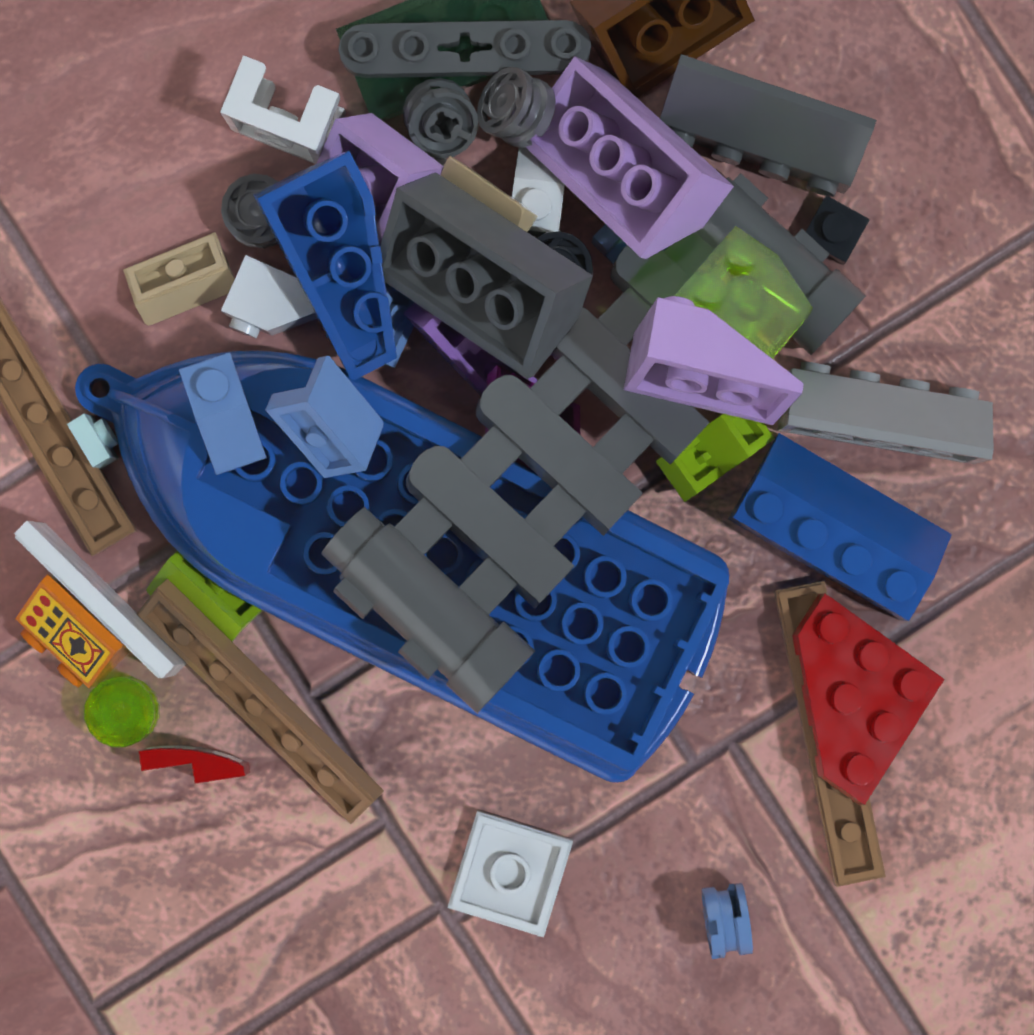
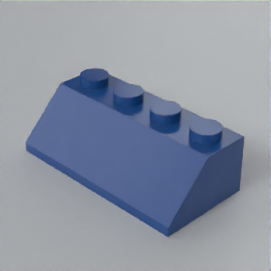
(841, 528)

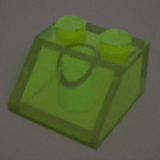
(749, 291)

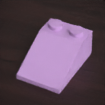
(382, 158)
(705, 363)

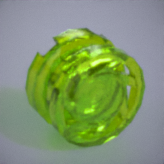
(121, 711)

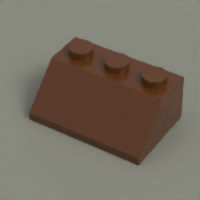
(646, 37)

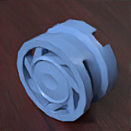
(727, 920)

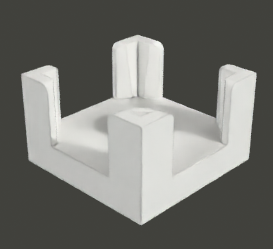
(248, 114)

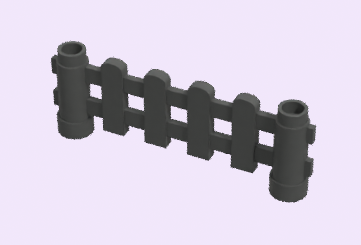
(451, 624)

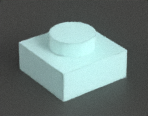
(95, 440)

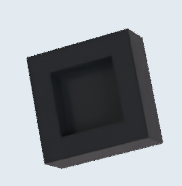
(837, 228)

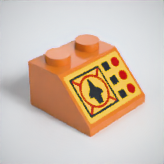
(66, 628)

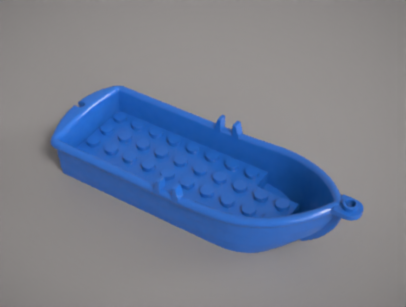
(603, 639)

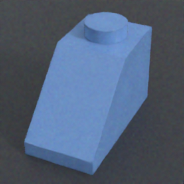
(222, 413)

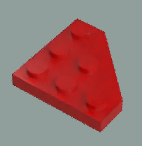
(857, 696)

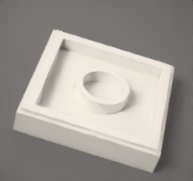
(510, 873)

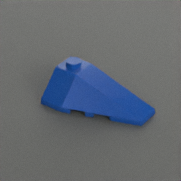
(333, 246)

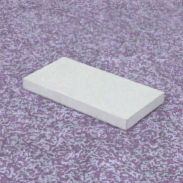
(99, 598)

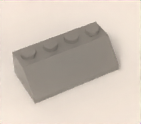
(891, 416)

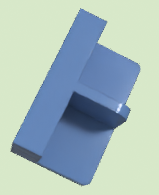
(328, 421)

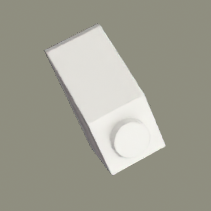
(539, 192)
(266, 300)

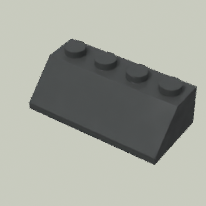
(766, 126)
(481, 273)

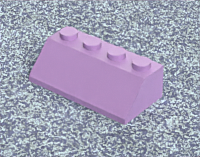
(626, 162)

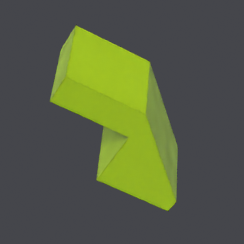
(715, 452)

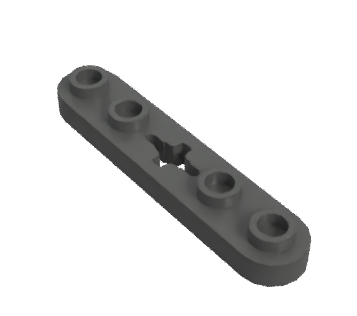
(413, 51)

